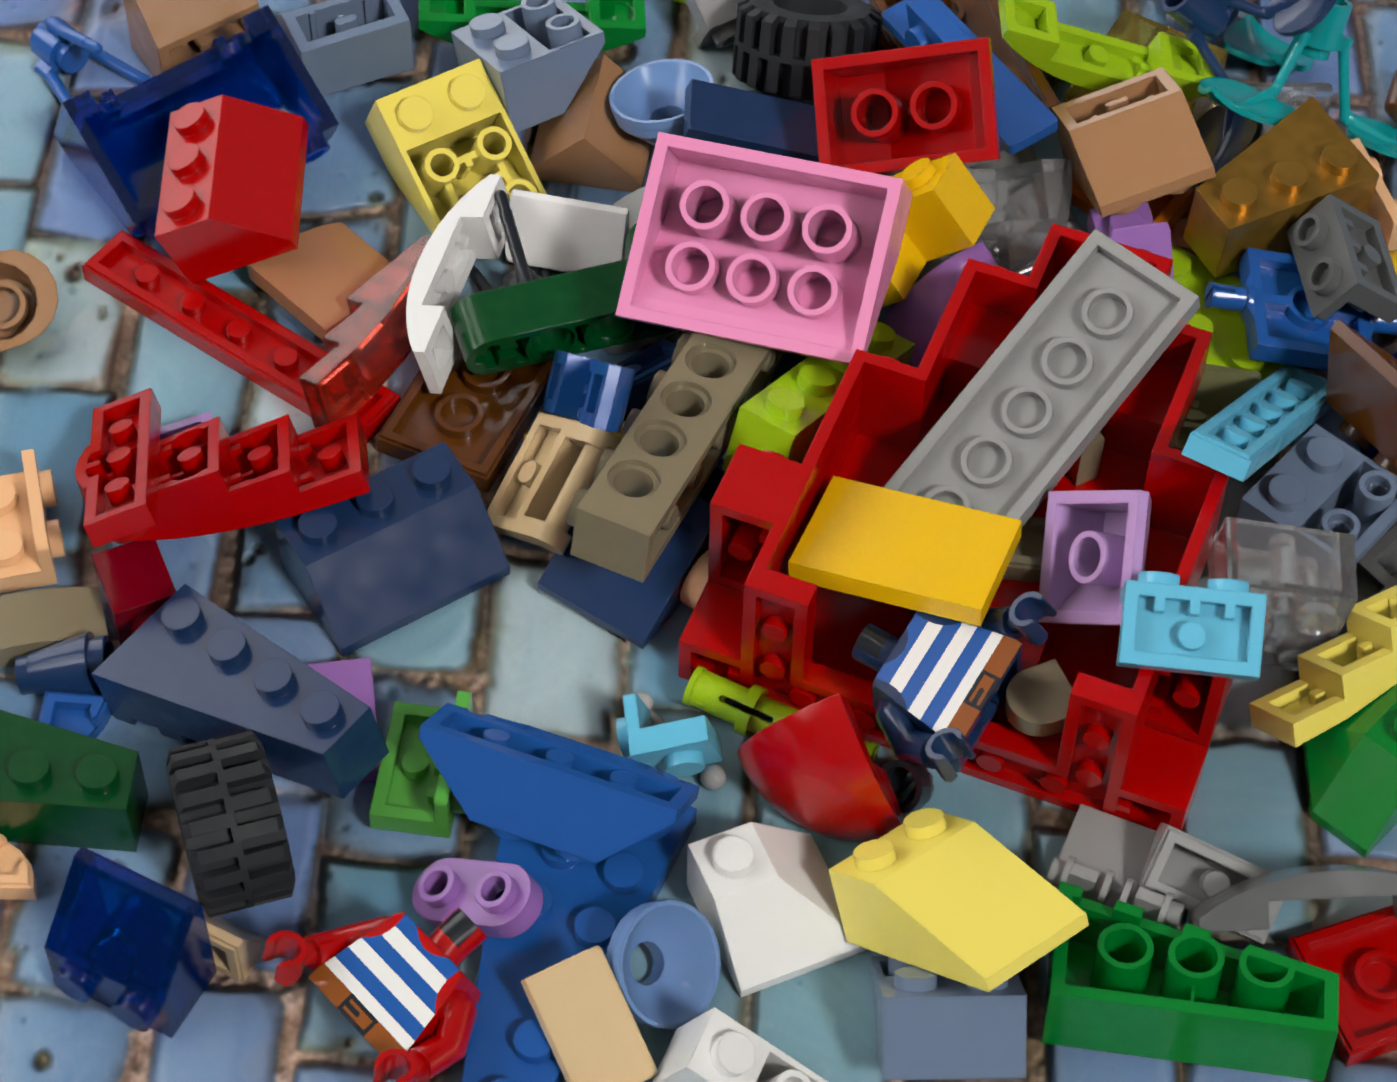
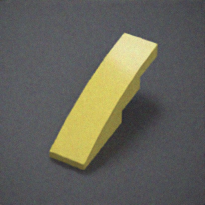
(1335, 676)

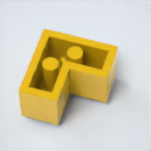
(943, 218)

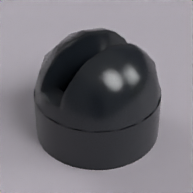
(901, 776)

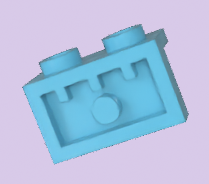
(1191, 627)

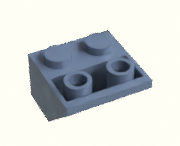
(350, 41)
(532, 56)
(1327, 489)
(946, 1028)

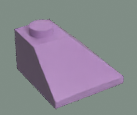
(1090, 551)

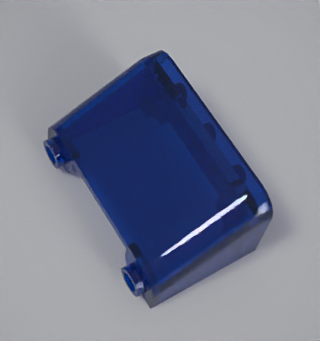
(124, 136)

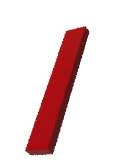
(217, 324)

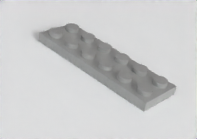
(1050, 384)

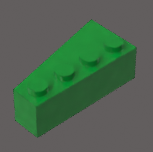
(1186, 997)

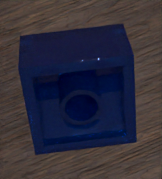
(129, 944)

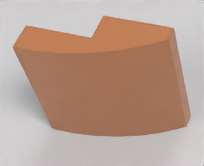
(319, 275)

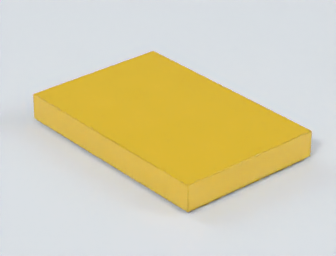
(906, 550)

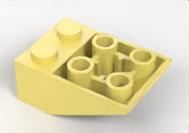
(447, 139)

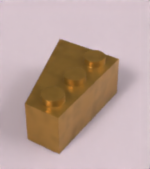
(1274, 186)

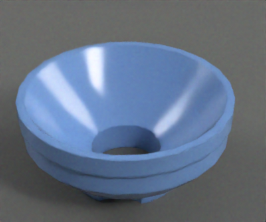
(653, 93)
(683, 962)

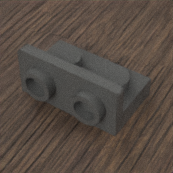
(1343, 261)

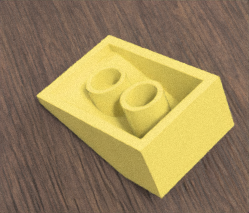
(951, 901)

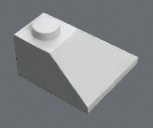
(767, 904)

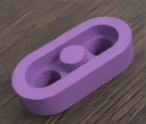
(474, 889)

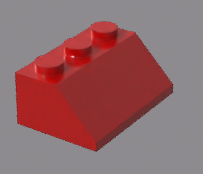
(230, 185)

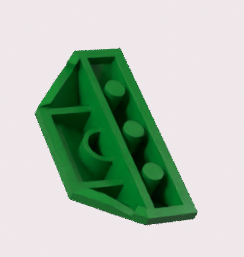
(1355, 775)

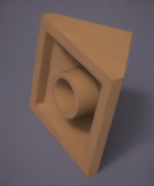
(586, 141)

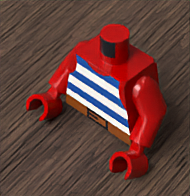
(393, 987)

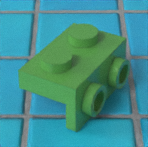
(409, 786)

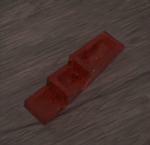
(364, 345)

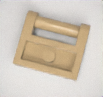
(544, 478)

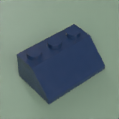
(392, 550)

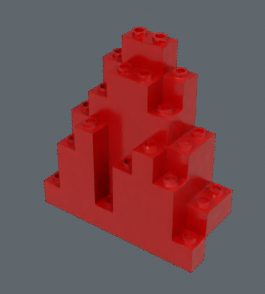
(1129, 734)

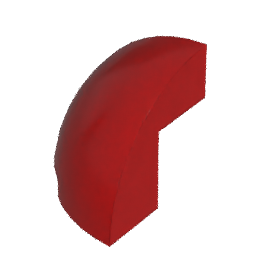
(821, 773)

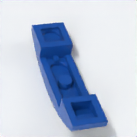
(588, 391)

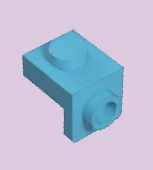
(673, 747)

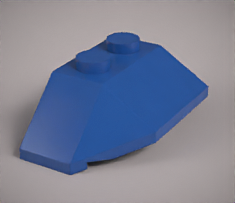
(551, 786)

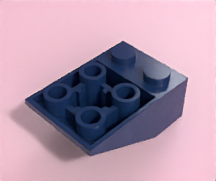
(624, 604)

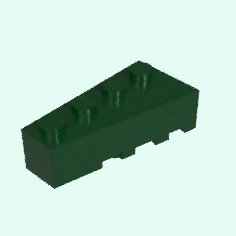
(68, 788)

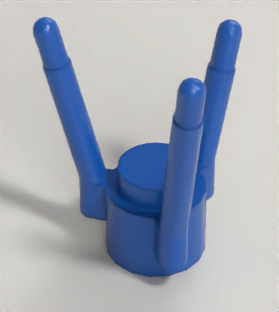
(67, 50)

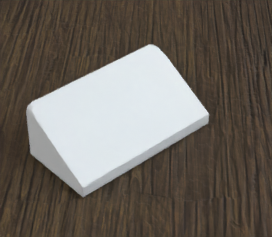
(567, 232)

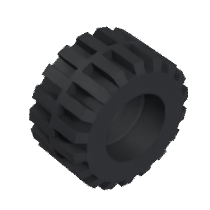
(783, 36)
(231, 823)

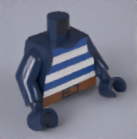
(947, 679)

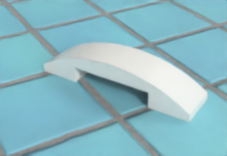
(465, 234)

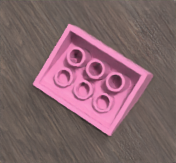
(763, 248)

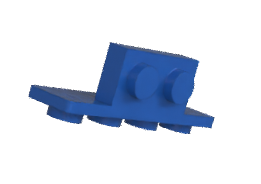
(1019, 112)

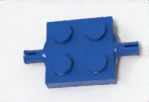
(1279, 315)

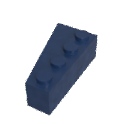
(213, 676)

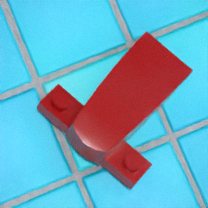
(204, 478)

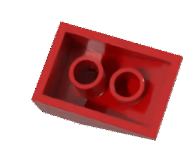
(907, 105)

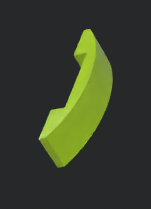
(1091, 57)

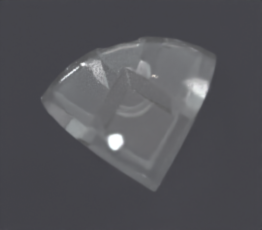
(1026, 204)

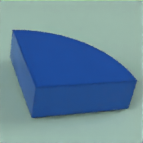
(76, 712)

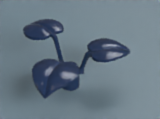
(1205, 20)

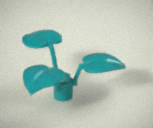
(1253, 43)

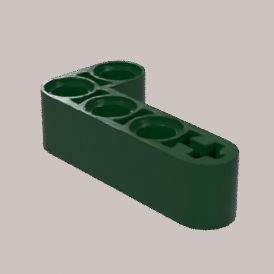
(548, 314)

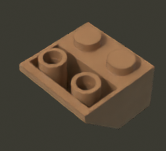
(178, 30)
(1133, 143)

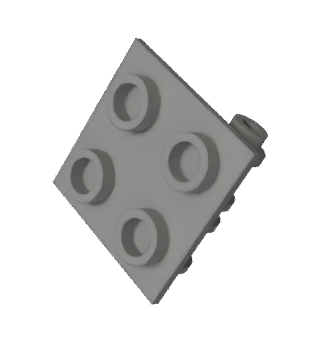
(1108, 861)

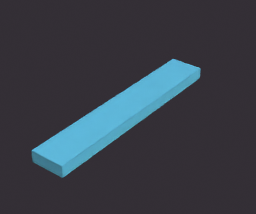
(1259, 422)

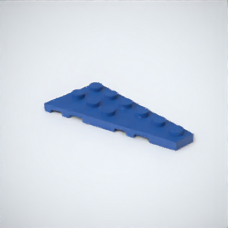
(577, 913)

